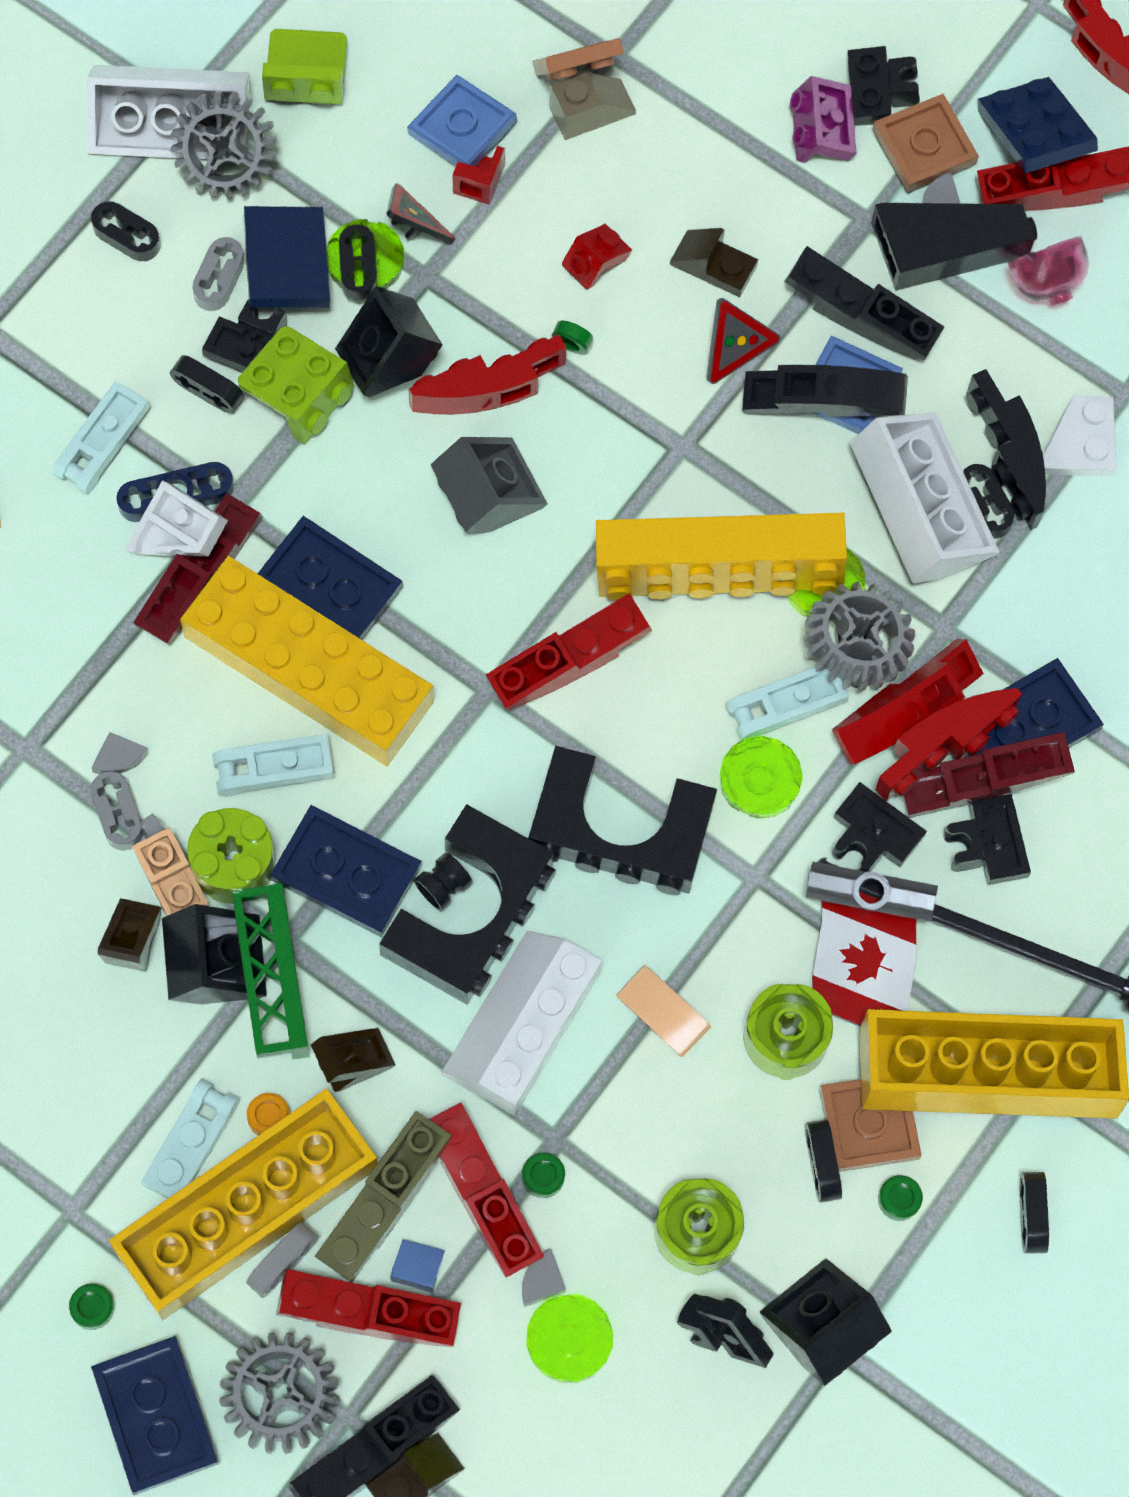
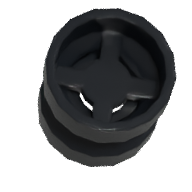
(446, 878)

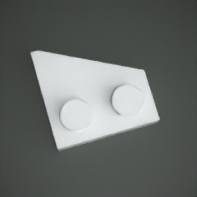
(1084, 439)
(176, 525)

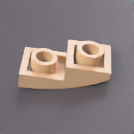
(169, 872)
(663, 1011)

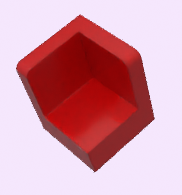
(480, 180)

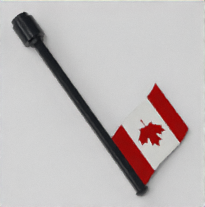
(871, 956)

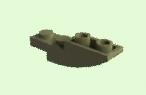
(384, 1197)

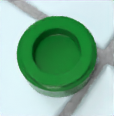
(574, 336)
(543, 1175)
(900, 1198)
(91, 1306)

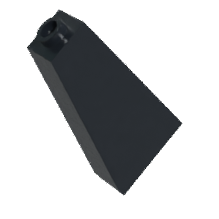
(949, 238)

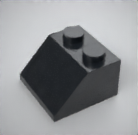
(388, 342)
(206, 956)
(826, 1321)

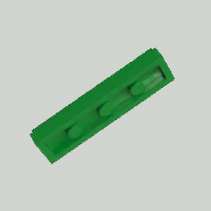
(286, 966)

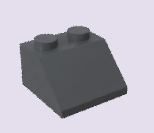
(487, 483)

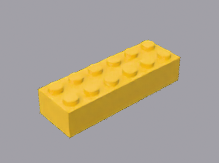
(721, 555)
(307, 661)
(993, 1064)
(244, 1204)

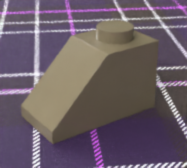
(588, 103)

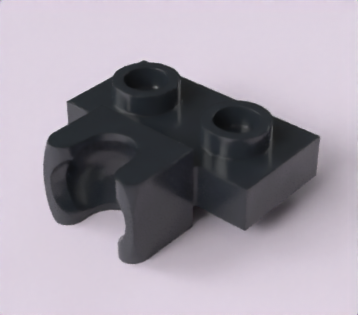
(880, 83)
(242, 341)
(875, 829)
(991, 840)
(726, 1325)

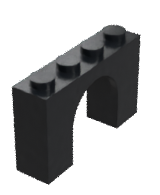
(663, 860)
(462, 962)

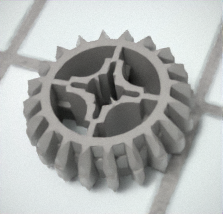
(240, 153)
(844, 610)
(269, 1412)

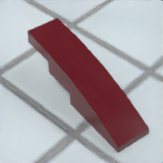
(190, 574)
(990, 774)

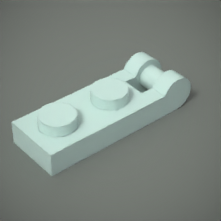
(101, 436)
(786, 701)
(273, 764)
(190, 1141)

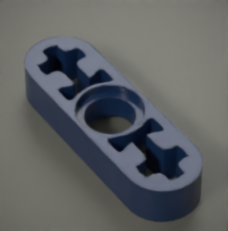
(201, 473)

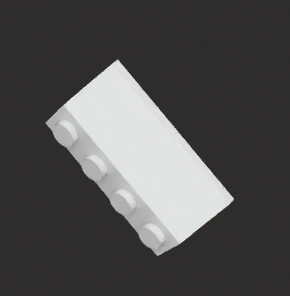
(138, 108)
(923, 496)
(523, 1020)

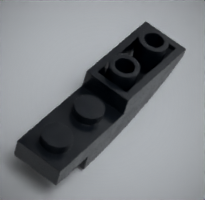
(861, 309)
(825, 389)
(1019, 457)
(378, 1443)

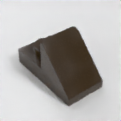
(711, 260)
(129, 934)
(352, 1057)
(419, 1472)

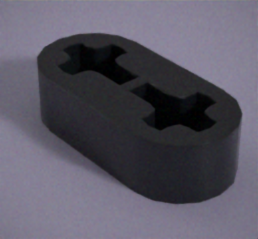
(129, 225)
(349, 262)
(206, 384)
(993, 496)
(823, 1161)
(1034, 1212)

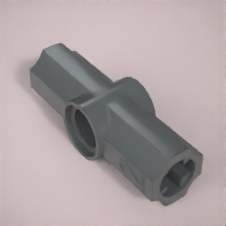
(843, 887)

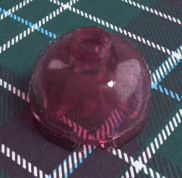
(1051, 271)

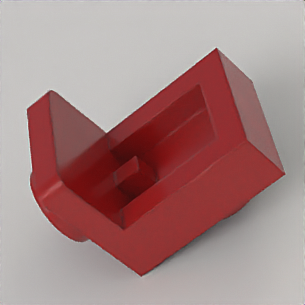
(595, 253)

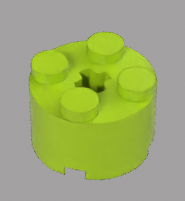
(223, 833)
(787, 1007)
(695, 1201)

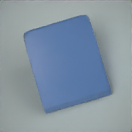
(417, 1266)

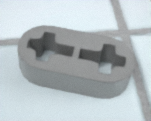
(225, 277)
(107, 813)
(282, 1257)

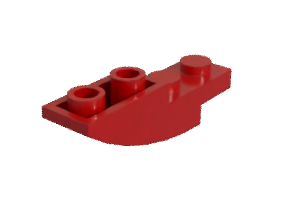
(1100, 40)
(1057, 186)
(476, 388)
(569, 656)
(903, 705)
(955, 728)
(485, 1194)
(368, 1310)

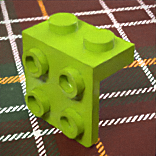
(305, 66)
(298, 381)

